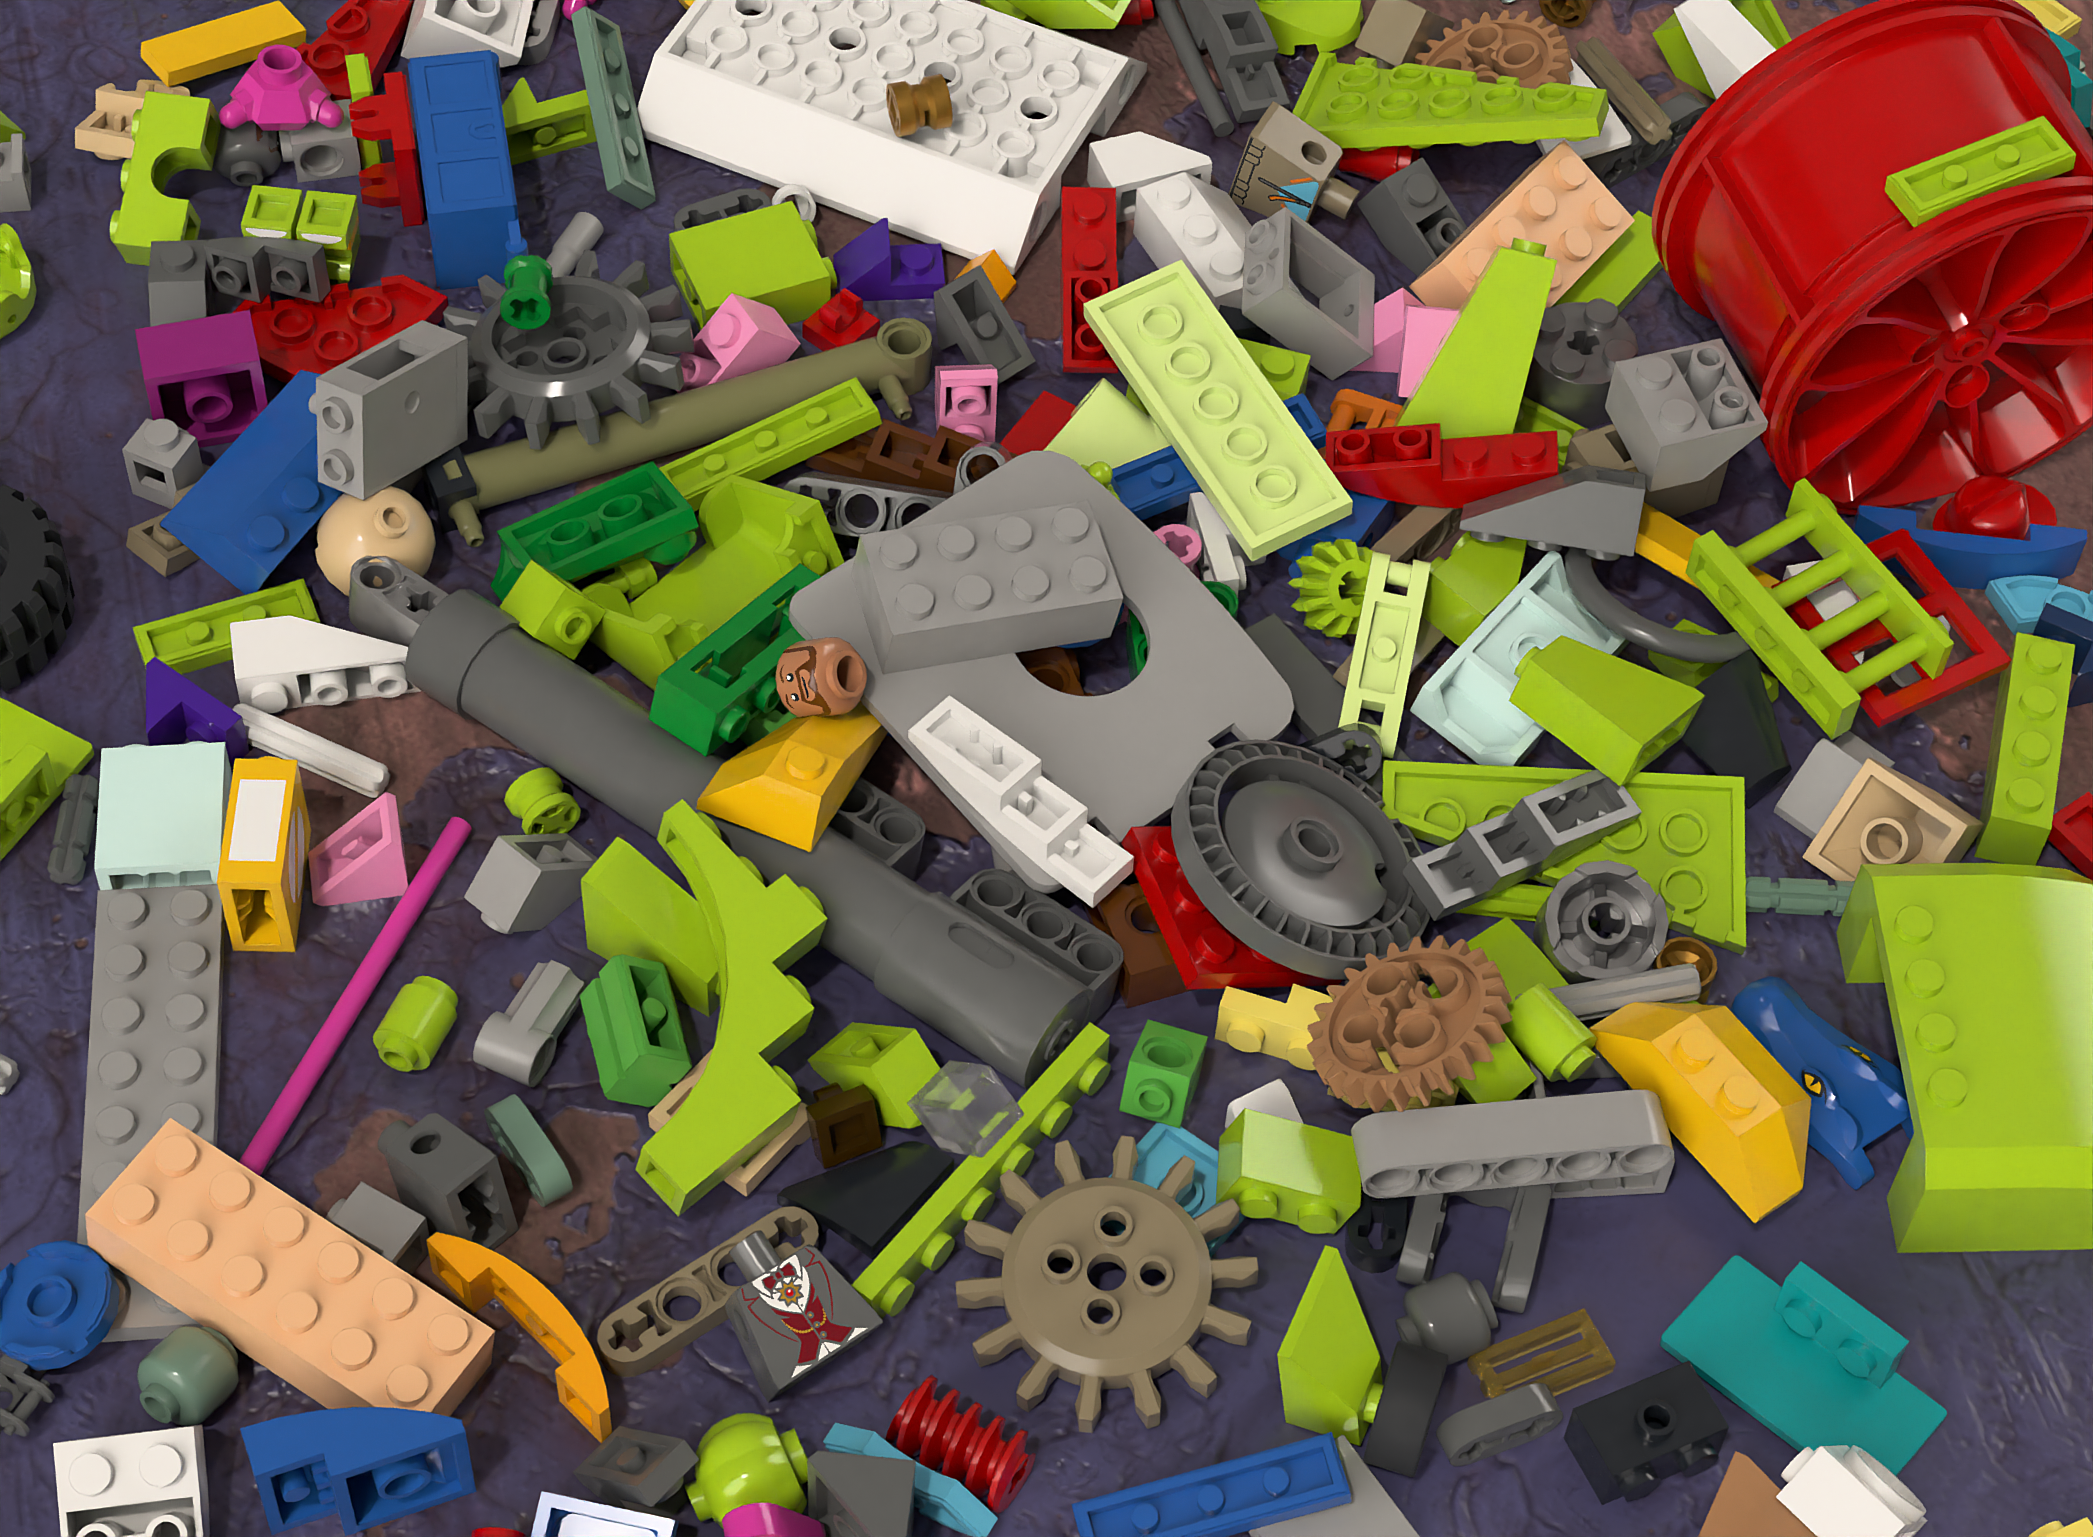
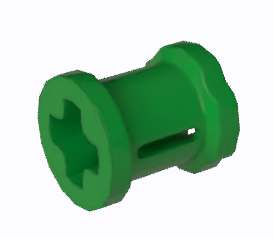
(527, 284)

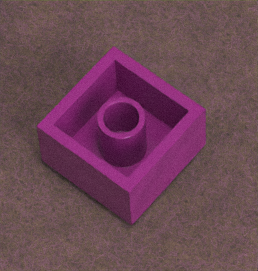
(204, 375)

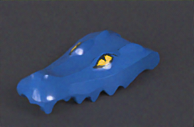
(1850, 1087)

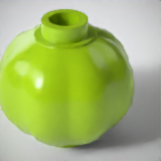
(747, 1464)

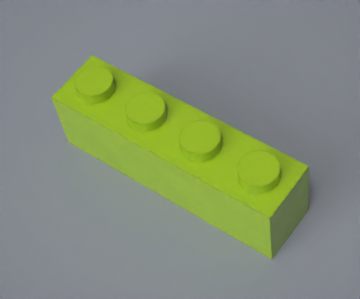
(2025, 751)

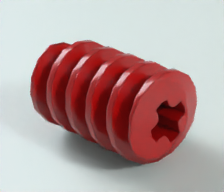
(962, 1445)

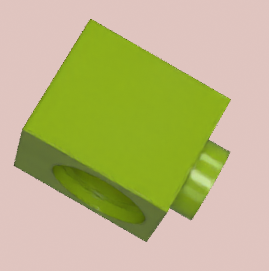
(552, 610)

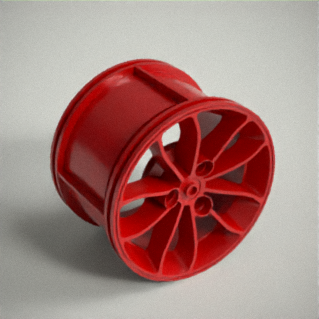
(1876, 344)

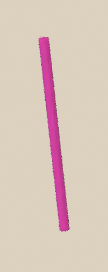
(355, 996)

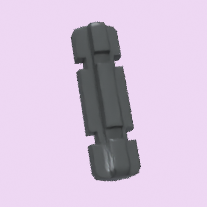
(74, 829)

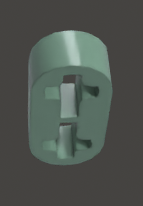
(528, 1150)

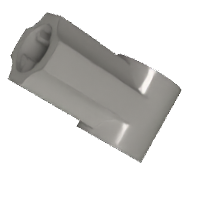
(525, 1036)

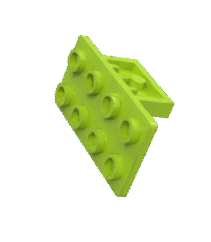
(33, 769)

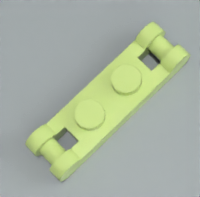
(1385, 647)

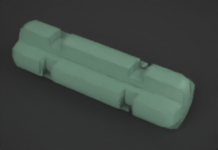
(1797, 895)

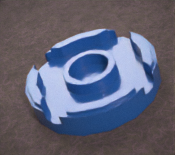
(56, 1305)

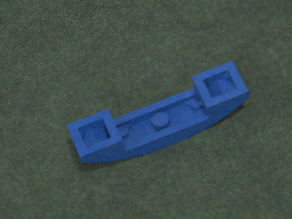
(1975, 559)

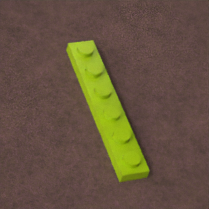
(972, 1186)

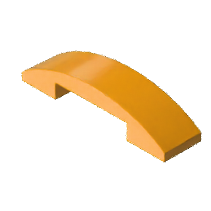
(481, 1275)

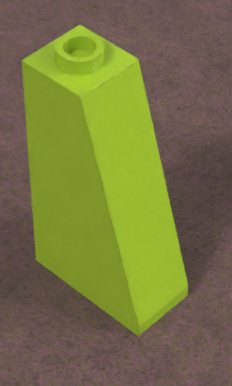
(1486, 354)

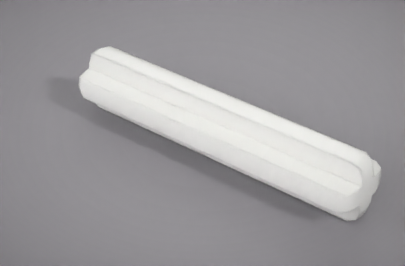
(313, 752)

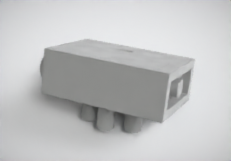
(391, 409)

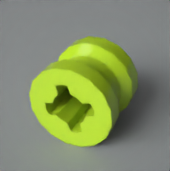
(541, 803)

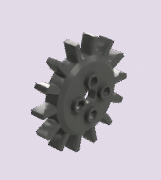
(595, 322)

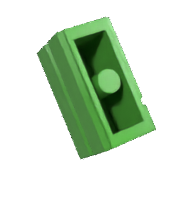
(635, 1031)

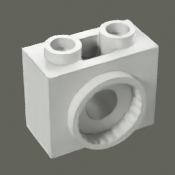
(1849, 1495)

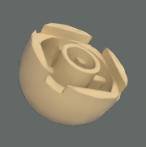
(381, 525)

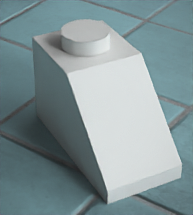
(1139, 160)

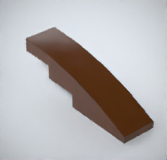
(904, 457)

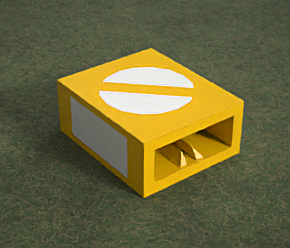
(264, 855)

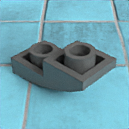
(260, 265)

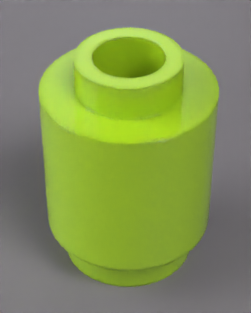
(416, 1024)

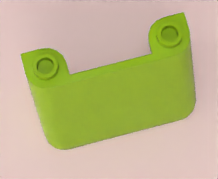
(750, 544)

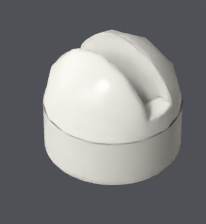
(803, 199)

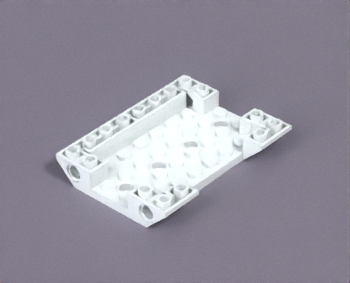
(794, 109)

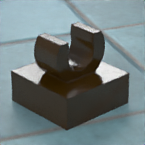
(842, 1124)

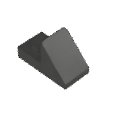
(976, 320)
(639, 1471)

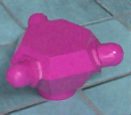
(280, 94)

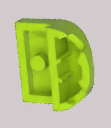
(1307, 22)

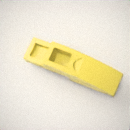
(1281, 1030)

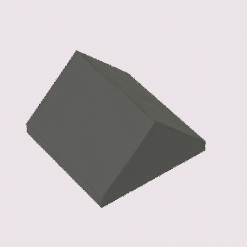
(861, 1494)

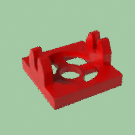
(382, 119)

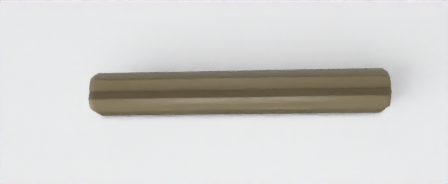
(1624, 91)

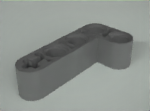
(891, 498)

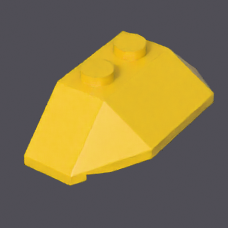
(1717, 1095)

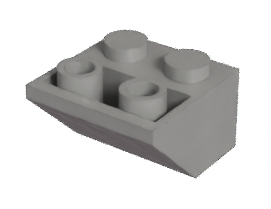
(1682, 412)

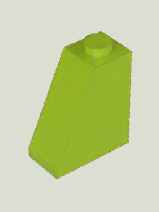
(1603, 705)
(646, 915)

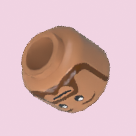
(820, 677)

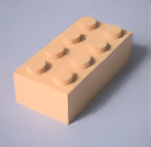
(1548, 204)

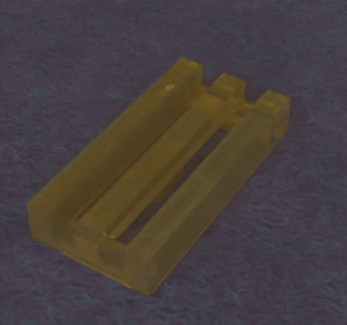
(1539, 1337)

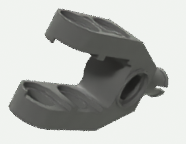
(1520, 1250)

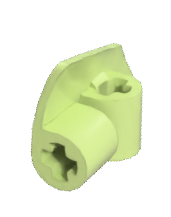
(1108, 430)

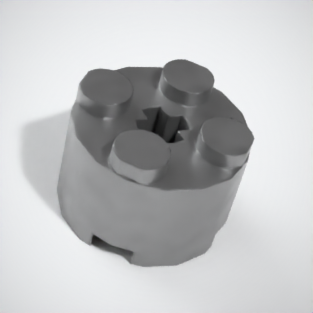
(1577, 359)
(1622, 905)

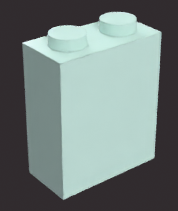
(161, 815)

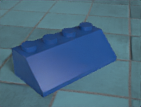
(259, 493)

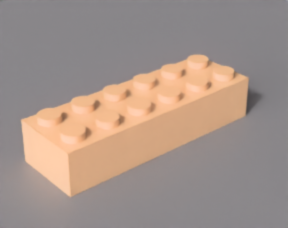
(284, 1281)

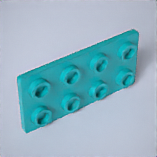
(1805, 1362)

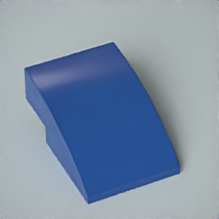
(357, 1464)

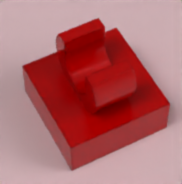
(840, 322)

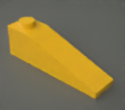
(795, 776)

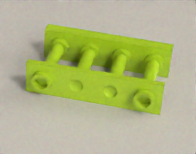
(1796, 653)

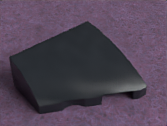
(1738, 728)
(872, 1195)

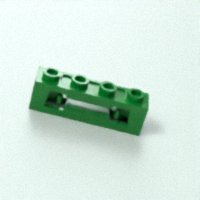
(702, 705)

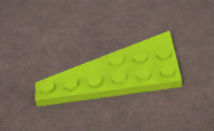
(1440, 105)
(1681, 843)

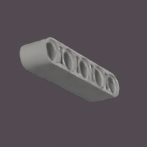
(1511, 1143)

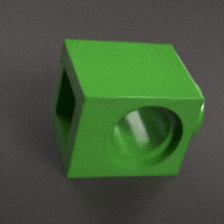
(1163, 1073)

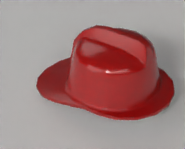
(1994, 509)

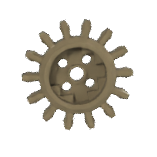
(1149, 1324)

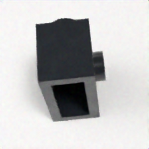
(1646, 1434)

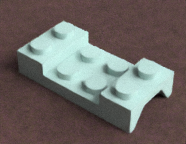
(1472, 689)

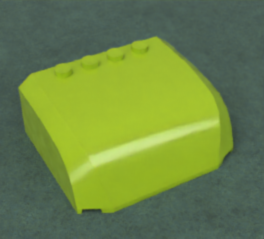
(1992, 1046)

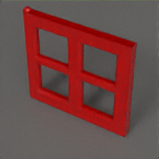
(1939, 601)

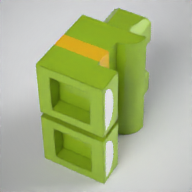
(318, 219)

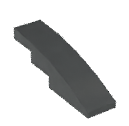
(1520, 842)

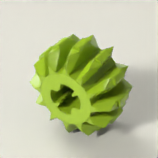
(1330, 568)

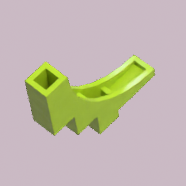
(755, 938)

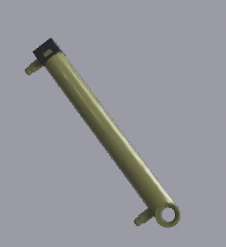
(461, 486)

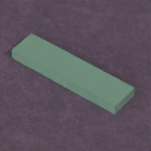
(613, 108)

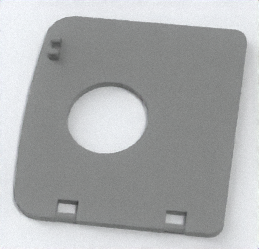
(1108, 751)

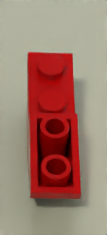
(1086, 273)
(1423, 469)

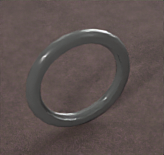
(1639, 629)

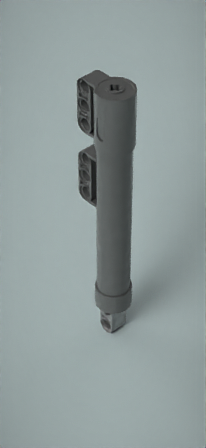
(982, 967)

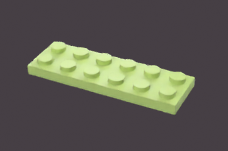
(1217, 410)

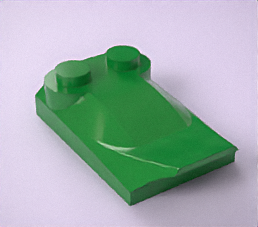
(601, 530)

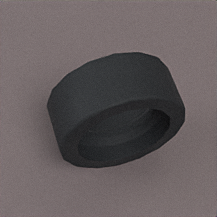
(1405, 1408)

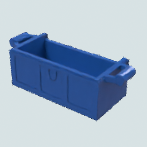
(465, 166)

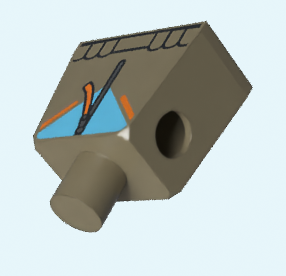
(1290, 168)

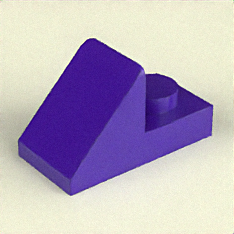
(887, 271)
(184, 711)

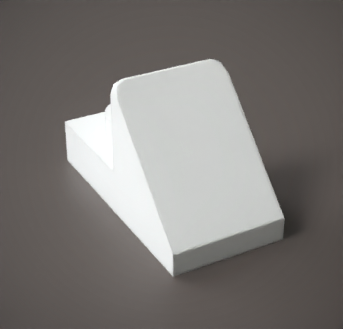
(1221, 554)

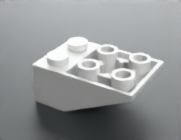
(134, 1485)

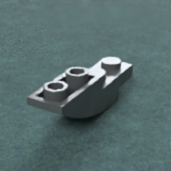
(1240, 52)

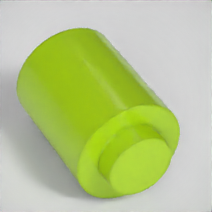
(1550, 1034)

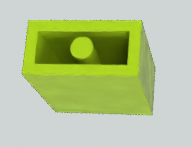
(755, 255)

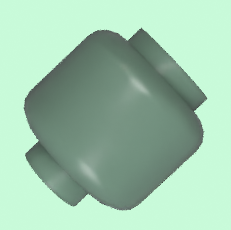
(188, 1376)

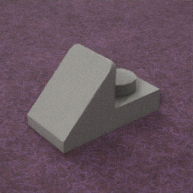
(1824, 781)

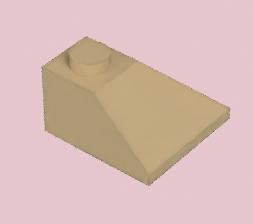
(1890, 821)

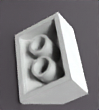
(468, 26)
(1200, 226)

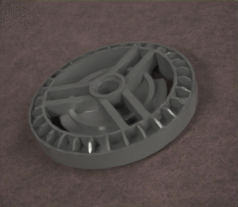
(1297, 857)

